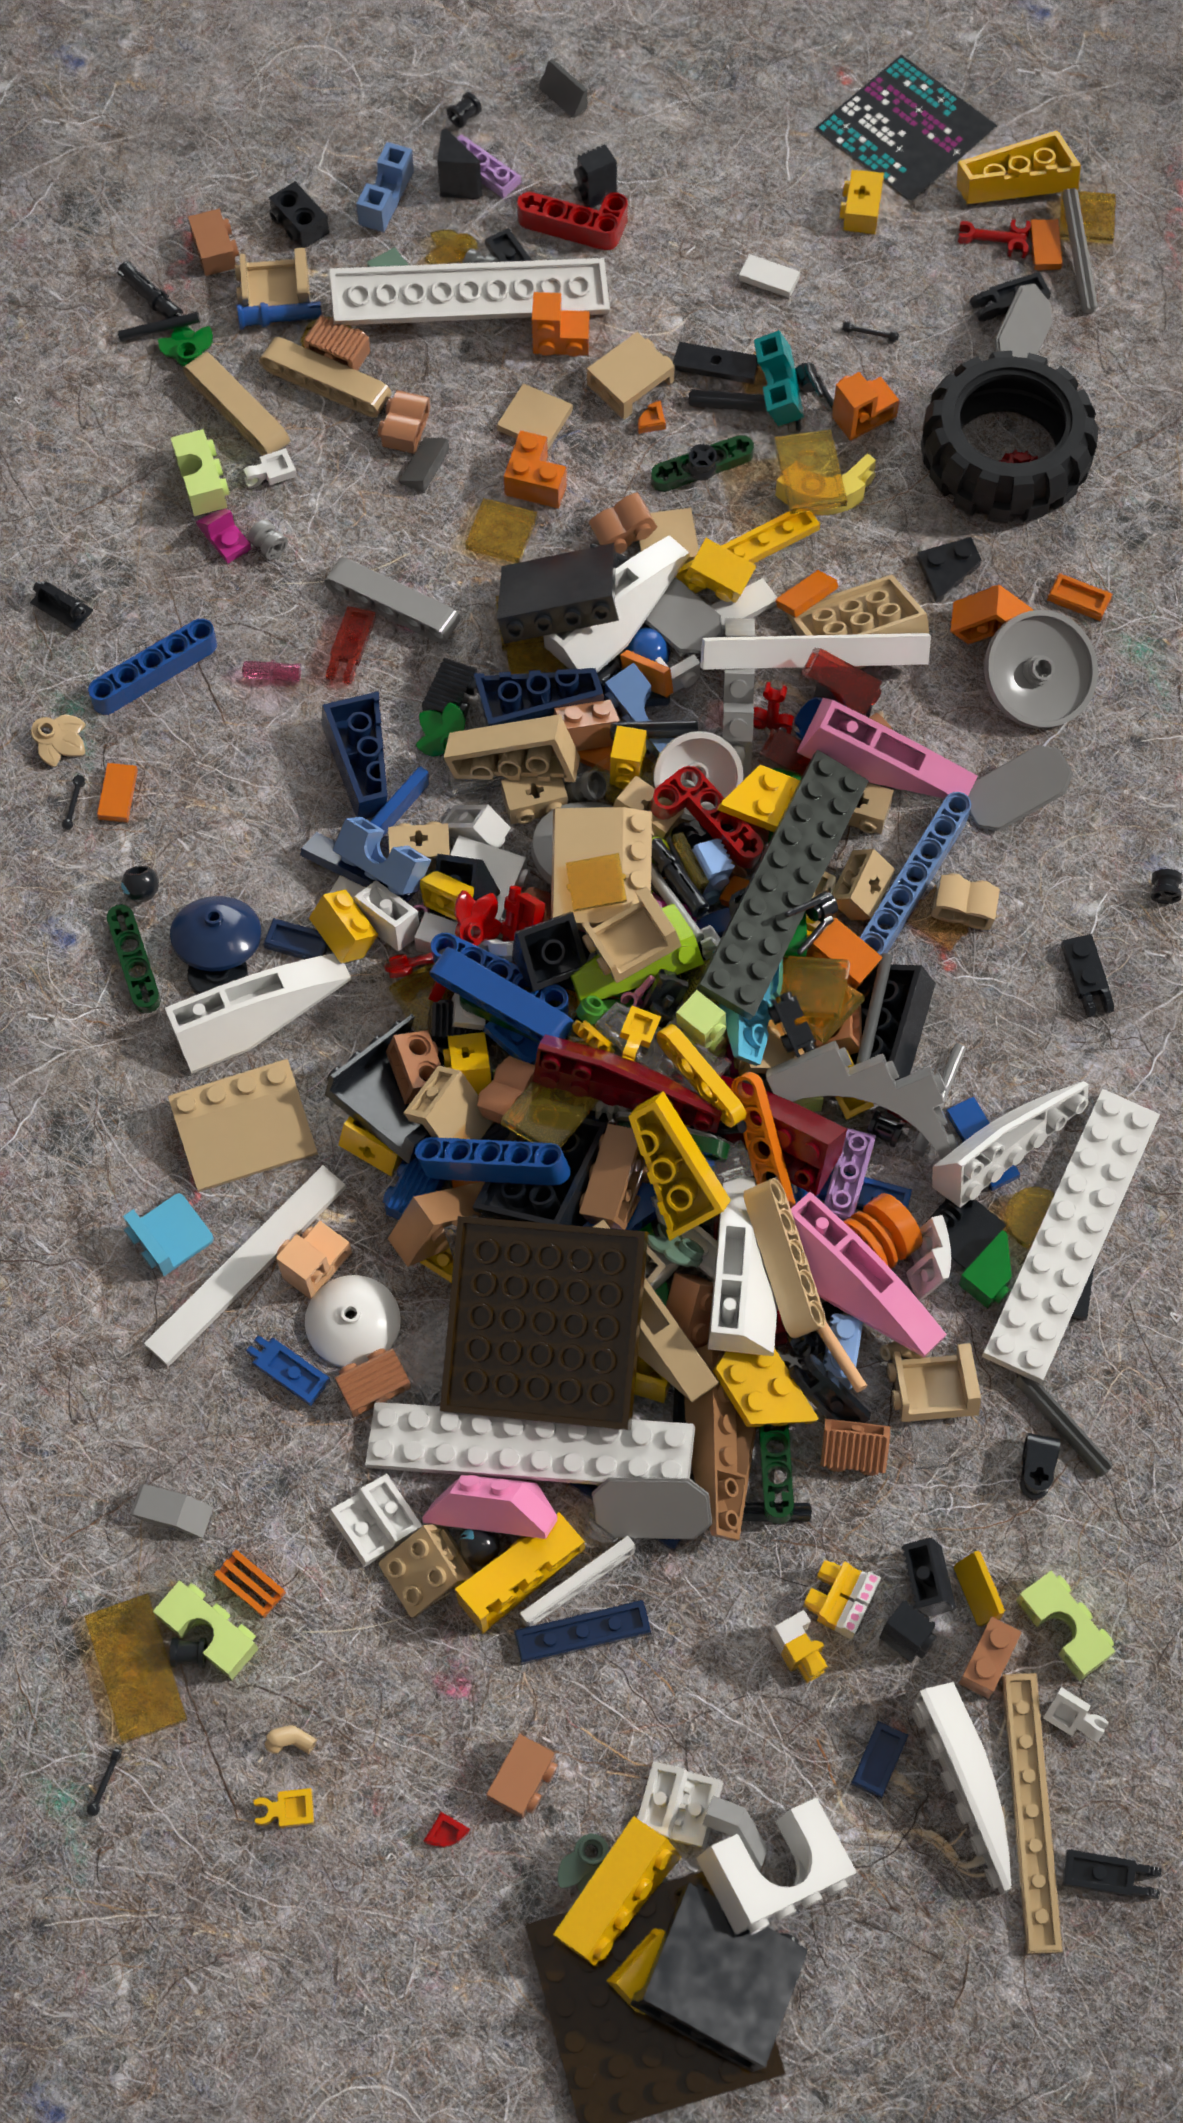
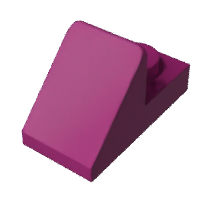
(224, 534)

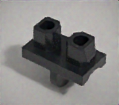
(665, 996)

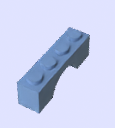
(629, 694)

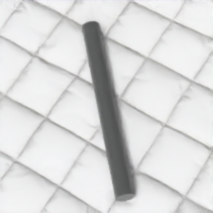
(874, 1008)

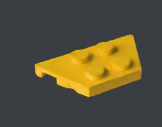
(761, 798)
(762, 1390)

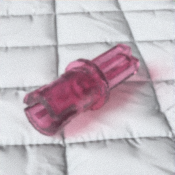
(272, 671)

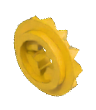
(592, 1036)

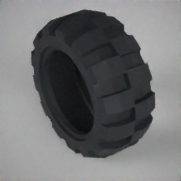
(1018, 387)

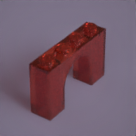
(847, 683)

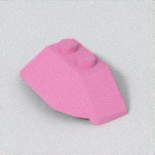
(494, 1506)

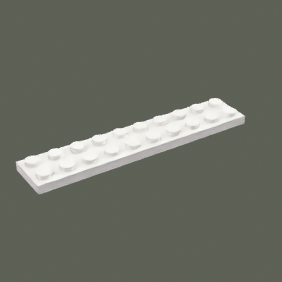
(464, 290)
(1070, 1236)
(488, 1446)

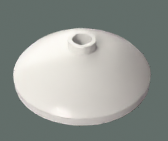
(704, 751)
(352, 1340)

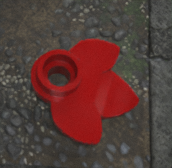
(476, 915)
(402, 966)

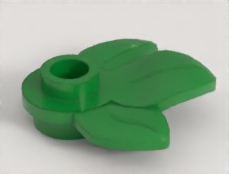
(186, 342)
(437, 729)

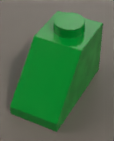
(989, 1273)

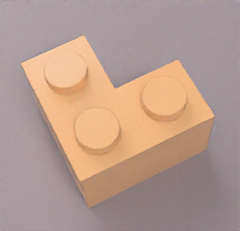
(313, 1258)

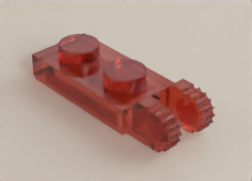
(350, 642)

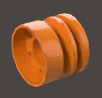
(887, 1228)

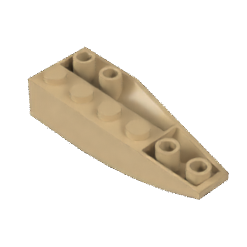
(668, 1348)

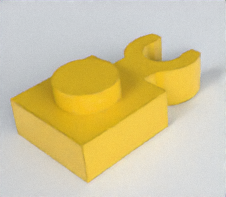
(292, 1809)

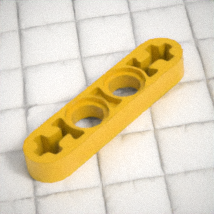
(700, 1074)

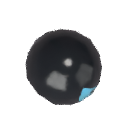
(140, 883)
(479, 1546)

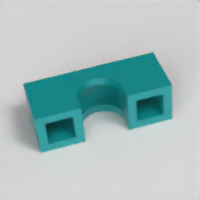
(782, 391)

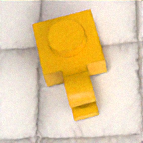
(638, 1030)

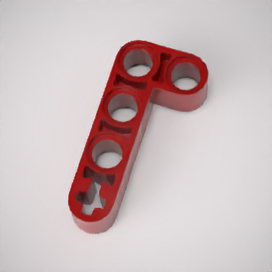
(575, 222)
(709, 819)

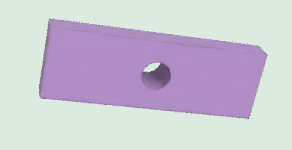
(493, 172)
(843, 1189)

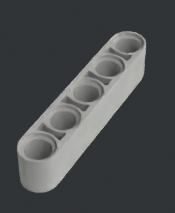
(392, 600)

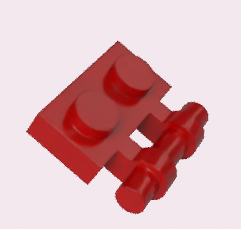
(521, 912)

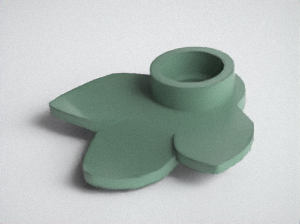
(678, 1250)
(577, 1867)

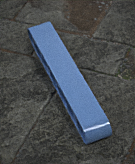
(920, 868)

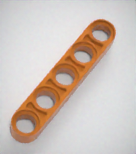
(766, 1133)

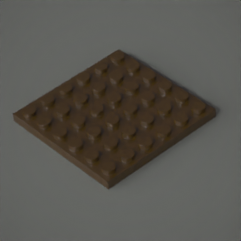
(544, 1322)
(619, 2059)

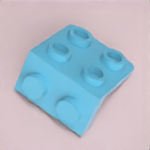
(168, 1233)

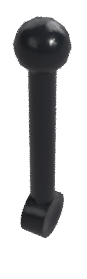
(849, 327)
(79, 782)
(93, 1808)

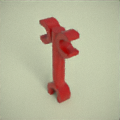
(1015, 237)
(771, 718)

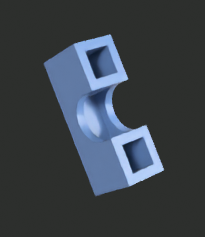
(381, 199)
(360, 847)

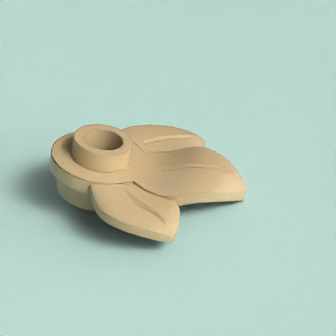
(61, 741)

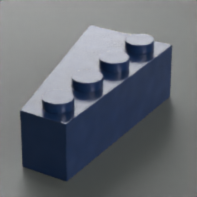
(536, 694)
(357, 747)

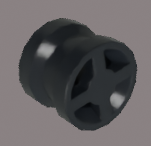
(704, 455)
(1166, 886)

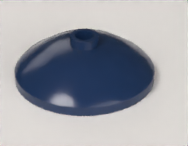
(217, 943)

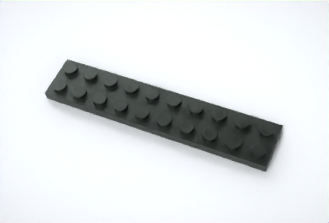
(783, 880)

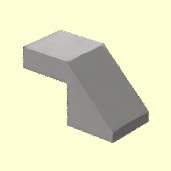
(171, 1509)
(736, 1820)

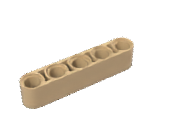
(325, 377)
(236, 404)
(784, 1258)

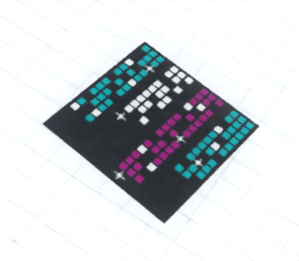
(906, 127)

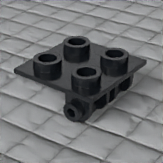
(968, 1229)

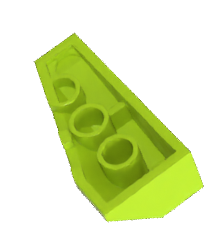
(591, 981)

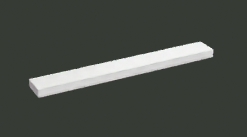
(795, 650)
(244, 1266)

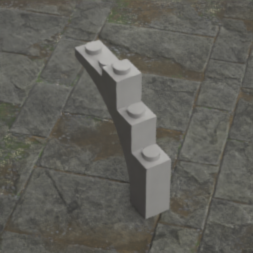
(738, 699)
(827, 1074)

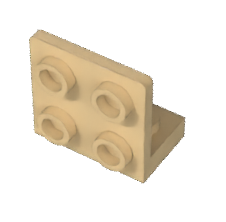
(425, 1568)

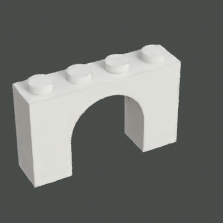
(506, 870)
(752, 1899)

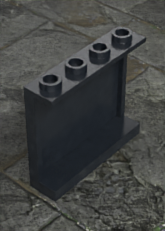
(558, 593)
(372, 1097)
(720, 1984)

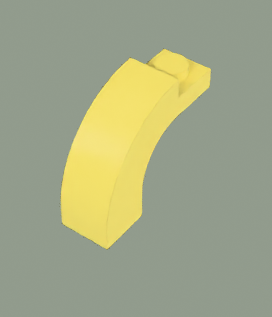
(854, 483)

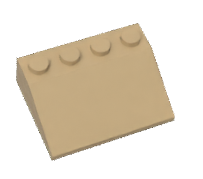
(866, 609)
(596, 833)
(242, 1125)

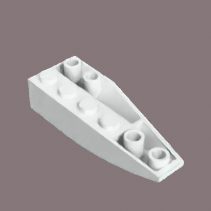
(637, 590)
(251, 1009)
(1005, 1143)
(742, 1294)
(967, 1775)

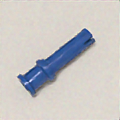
(266, 314)

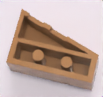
(614, 1179)
(422, 1224)

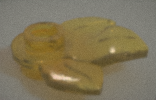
(450, 247)

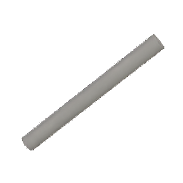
(670, 898)
(948, 1077)

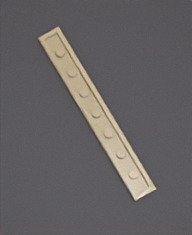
(1031, 1814)

